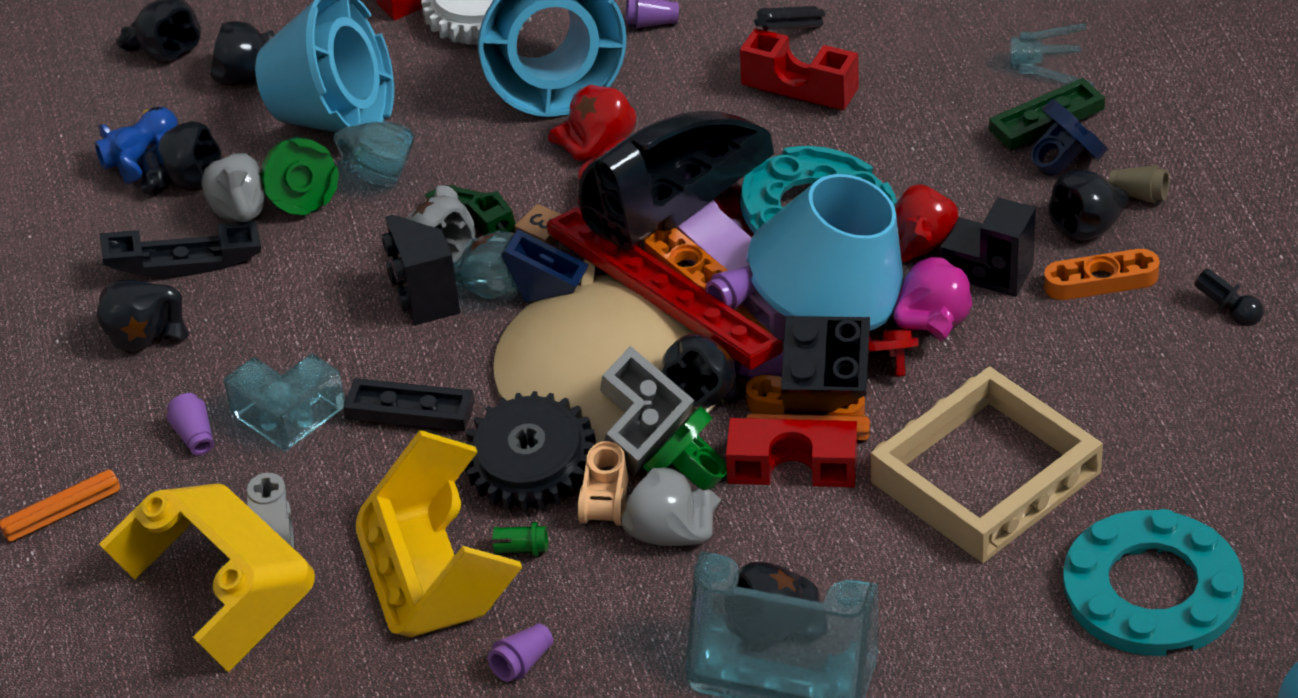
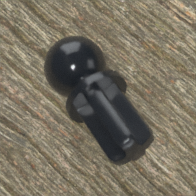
(1244, 309)

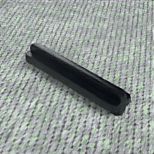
(789, 18)

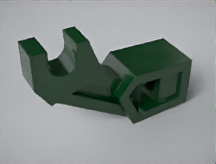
(487, 209)

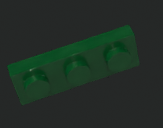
(1029, 123)

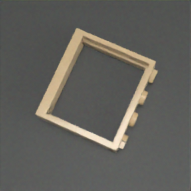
(1021, 509)

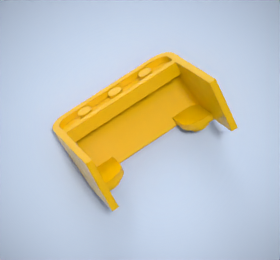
(408, 547)
(255, 585)

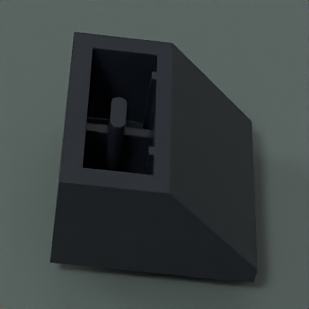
(421, 268)
(824, 363)

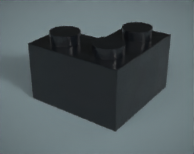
(997, 251)

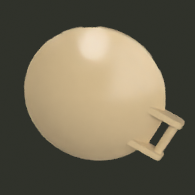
(575, 338)

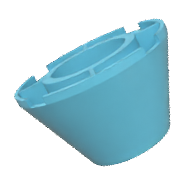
(327, 69)
(547, 83)
(831, 253)

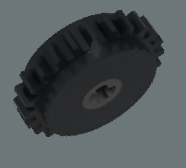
(529, 451)

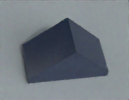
(541, 268)

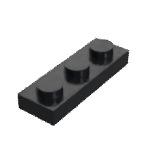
(409, 404)

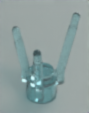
(1028, 51)

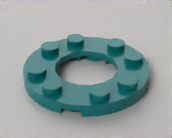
(797, 166)
(1144, 630)

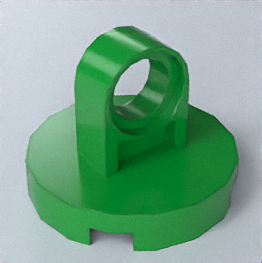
(299, 176)
(691, 453)

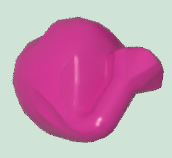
(933, 298)

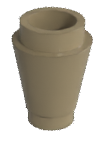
(1143, 182)

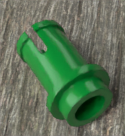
(523, 539)

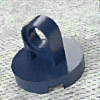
(1066, 135)

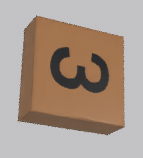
(535, 223)

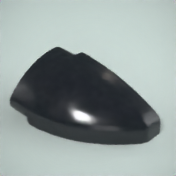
(668, 173)

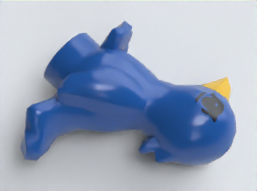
(128, 144)

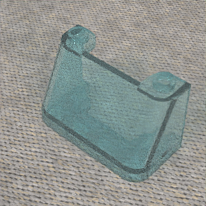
(776, 643)

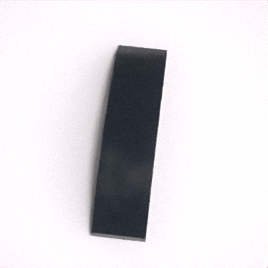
(180, 256)

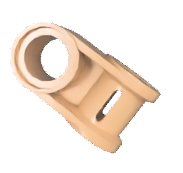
(602, 491)

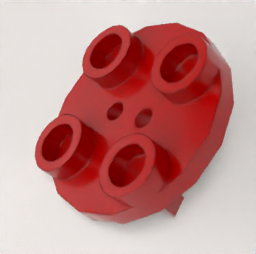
(894, 343)

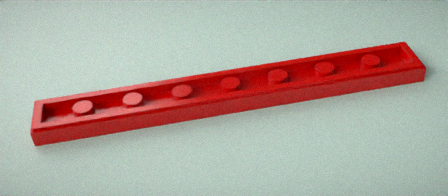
(668, 291)

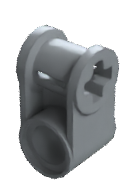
(268, 500)

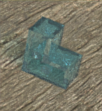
(287, 404)

